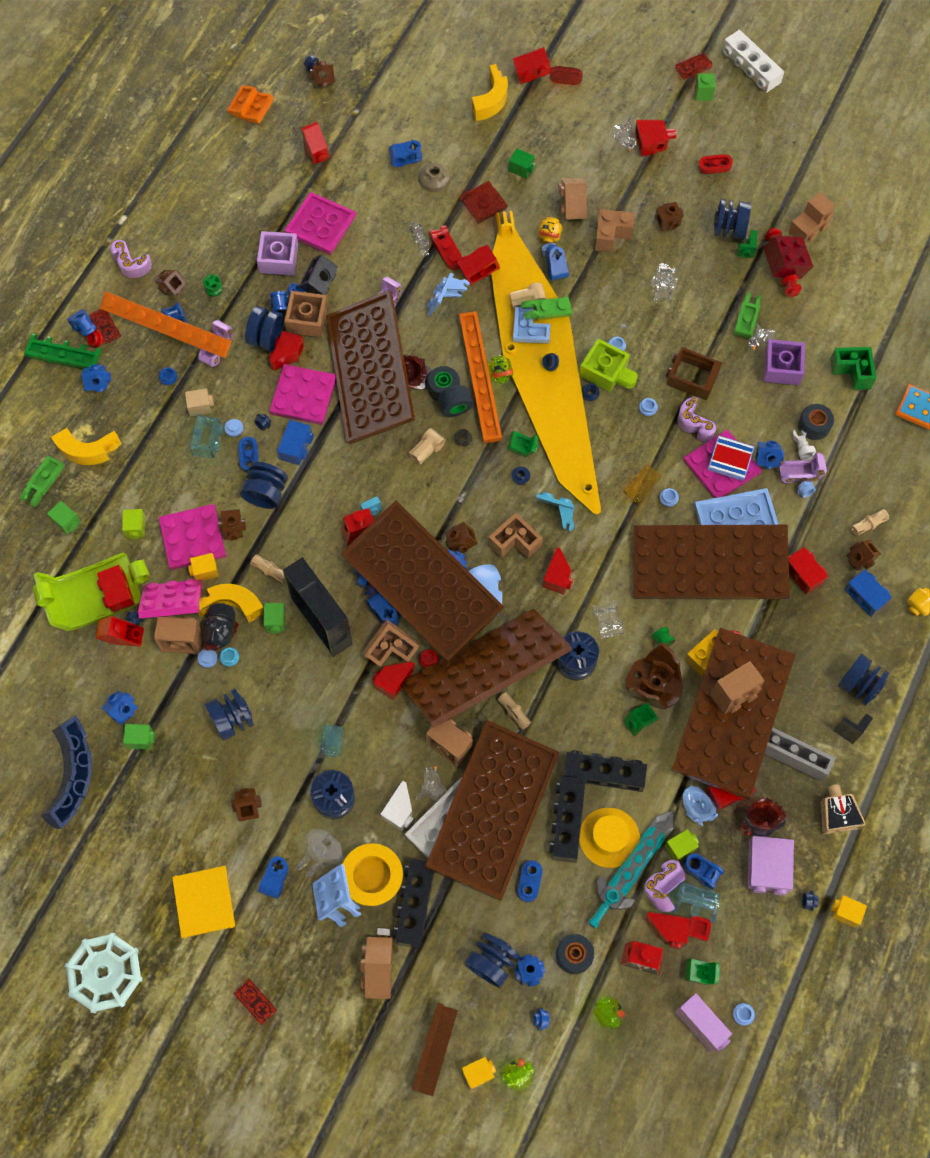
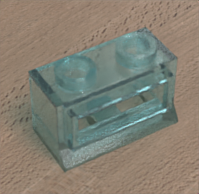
(214, 444)
(699, 898)

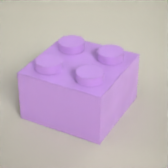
(277, 253)

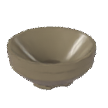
(437, 182)

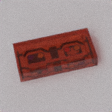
(693, 66)
(105, 325)
(255, 1002)

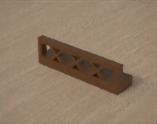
(435, 1050)

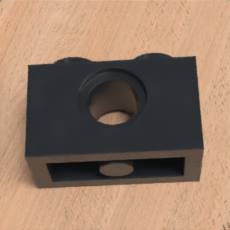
(318, 267)

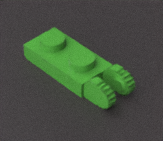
(547, 308)
(747, 317)
(42, 480)

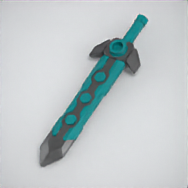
(631, 869)

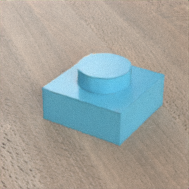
(373, 504)

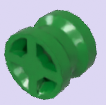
(210, 281)
(663, 636)

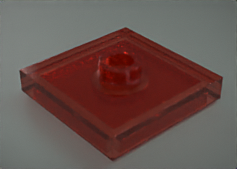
(483, 202)

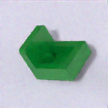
(522, 444)
(702, 972)

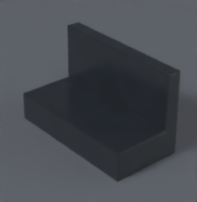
(851, 731)

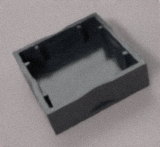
(318, 607)

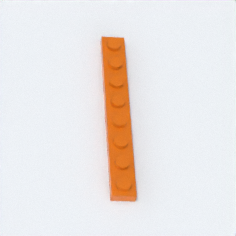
(165, 324)
(480, 377)

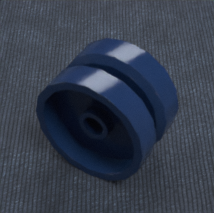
(263, 328)

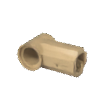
(533, 292)
(429, 443)

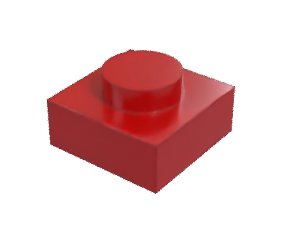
(699, 928)

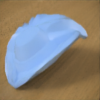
(698, 805)

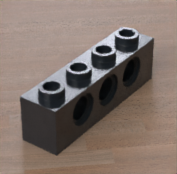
(614, 779)
(567, 851)
(413, 937)

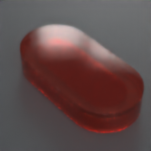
(566, 75)

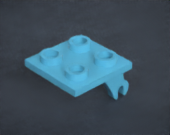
(565, 506)

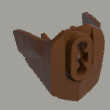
(659, 668)

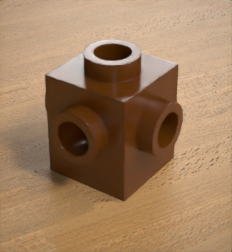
(329, 73)
(669, 216)
(170, 282)
(232, 524)
(461, 538)
(863, 555)
(246, 804)

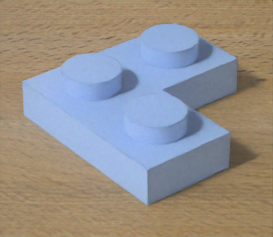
(528, 331)

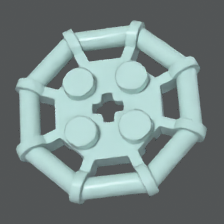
(104, 985)

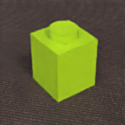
(133, 523)
(682, 845)

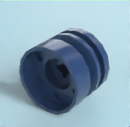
(732, 219)
(263, 485)
(579, 666)
(863, 680)
(229, 714)
(341, 802)
(492, 959)

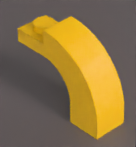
(493, 101)
(85, 453)
(234, 596)

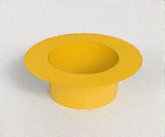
(608, 837)
(373, 874)

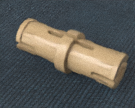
(870, 522)
(268, 568)
(514, 710)

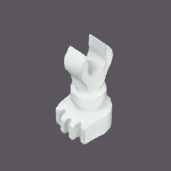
(805, 451)

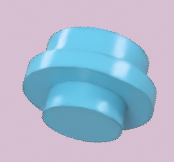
(229, 657)

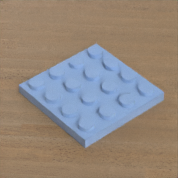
(737, 509)

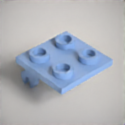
(447, 288)
(331, 893)

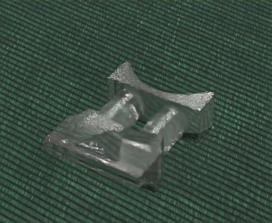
(417, 234)
(611, 626)

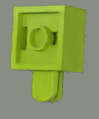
(607, 366)

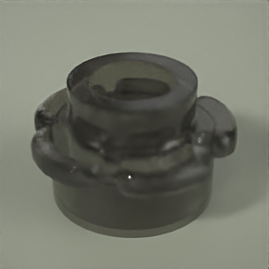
(463, 433)

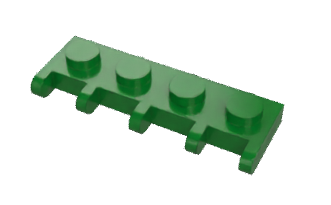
(61, 354)

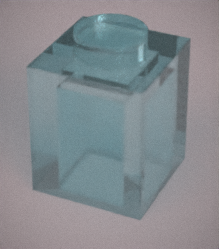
(332, 740)

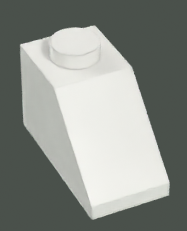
(398, 810)

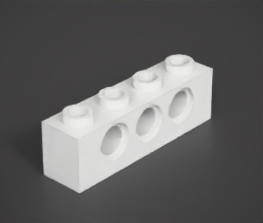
(752, 61)

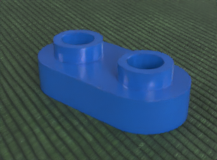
(247, 456)
(529, 880)

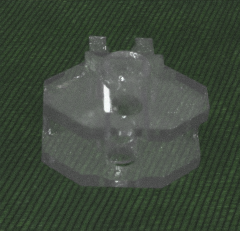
(664, 282)
(319, 853)

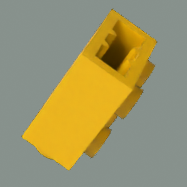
(700, 654)

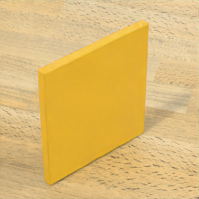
(203, 901)

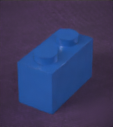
(295, 442)
(868, 592)

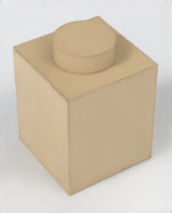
(199, 402)

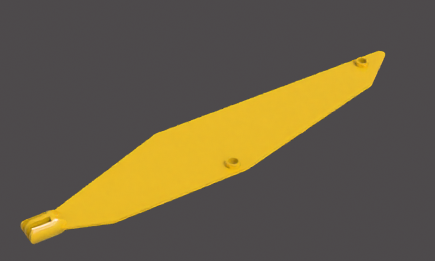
(550, 397)

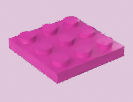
(321, 223)
(303, 394)
(715, 483)
(191, 535)
(170, 598)

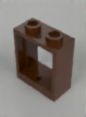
(699, 361)

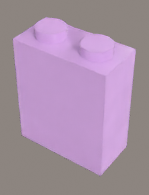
(770, 865)
(704, 1024)

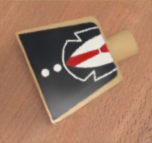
(840, 812)

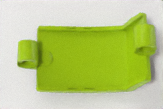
(75, 597)

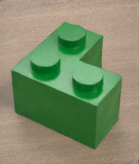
(857, 363)

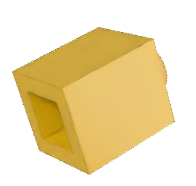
(203, 567)
(848, 911)
(479, 1072)

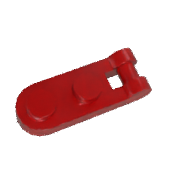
(446, 247)

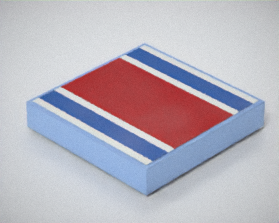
(731, 458)

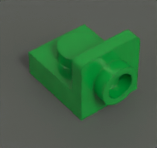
(748, 249)
(640, 719)

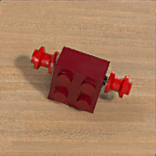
(787, 259)

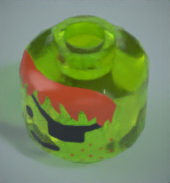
(500, 369)
(609, 1012)
(518, 1074)

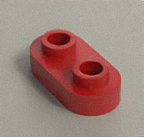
(714, 164)

